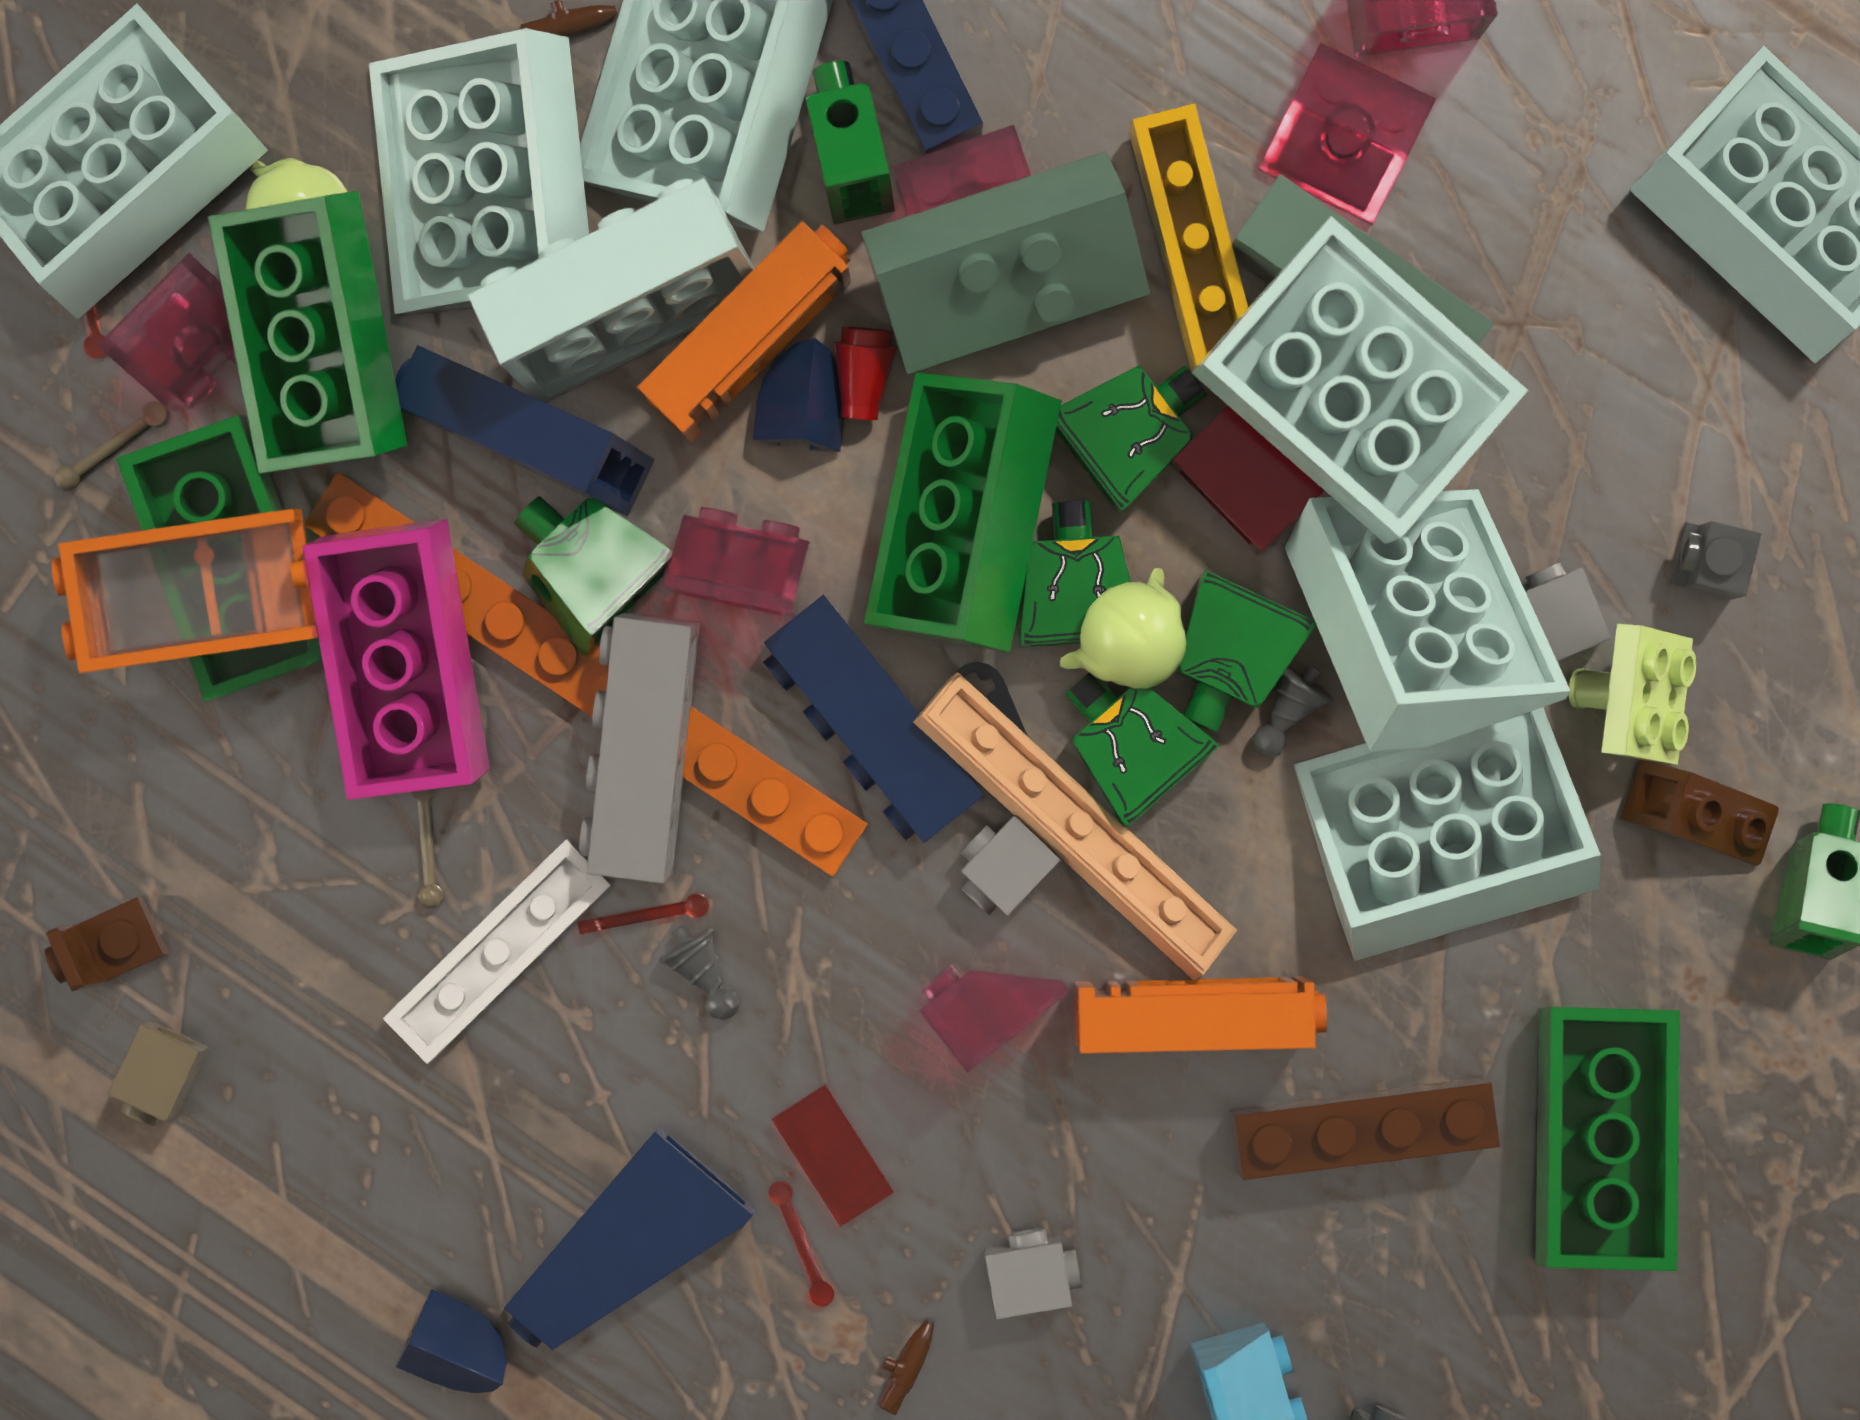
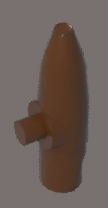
(572, 21)
(906, 1368)

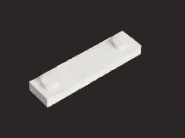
(496, 952)

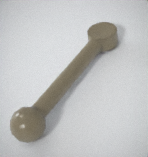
(153, 415)
(430, 894)

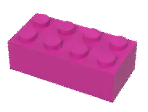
(396, 659)

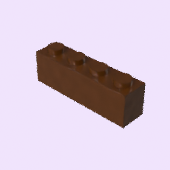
(1364, 1128)

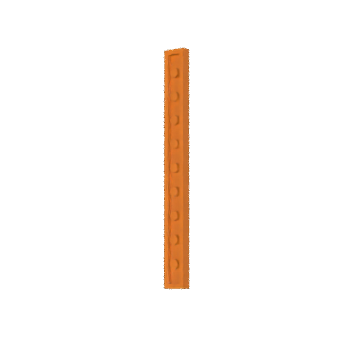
(541, 648)

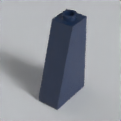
(522, 429)
(635, 1233)

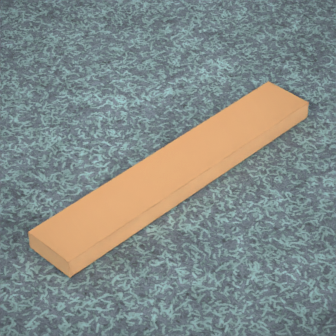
(1075, 826)

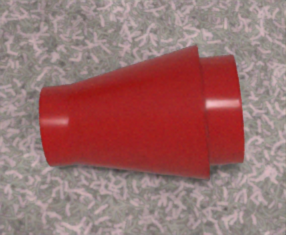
(863, 369)

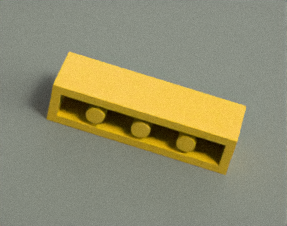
(1189, 226)

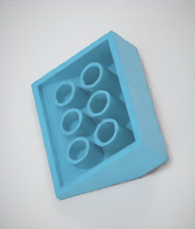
(1244, 1375)

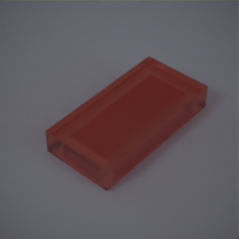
(833, 1155)

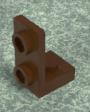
(1700, 811)
(104, 946)

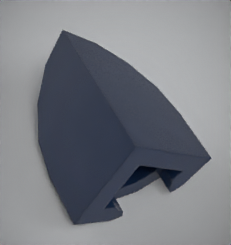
(801, 399)
(454, 1347)

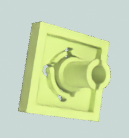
(1641, 694)

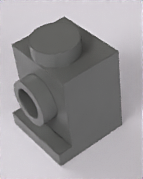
(1715, 559)

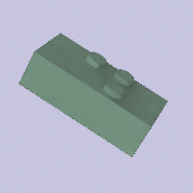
(1292, 216)
(1007, 262)

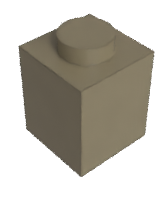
(157, 1073)

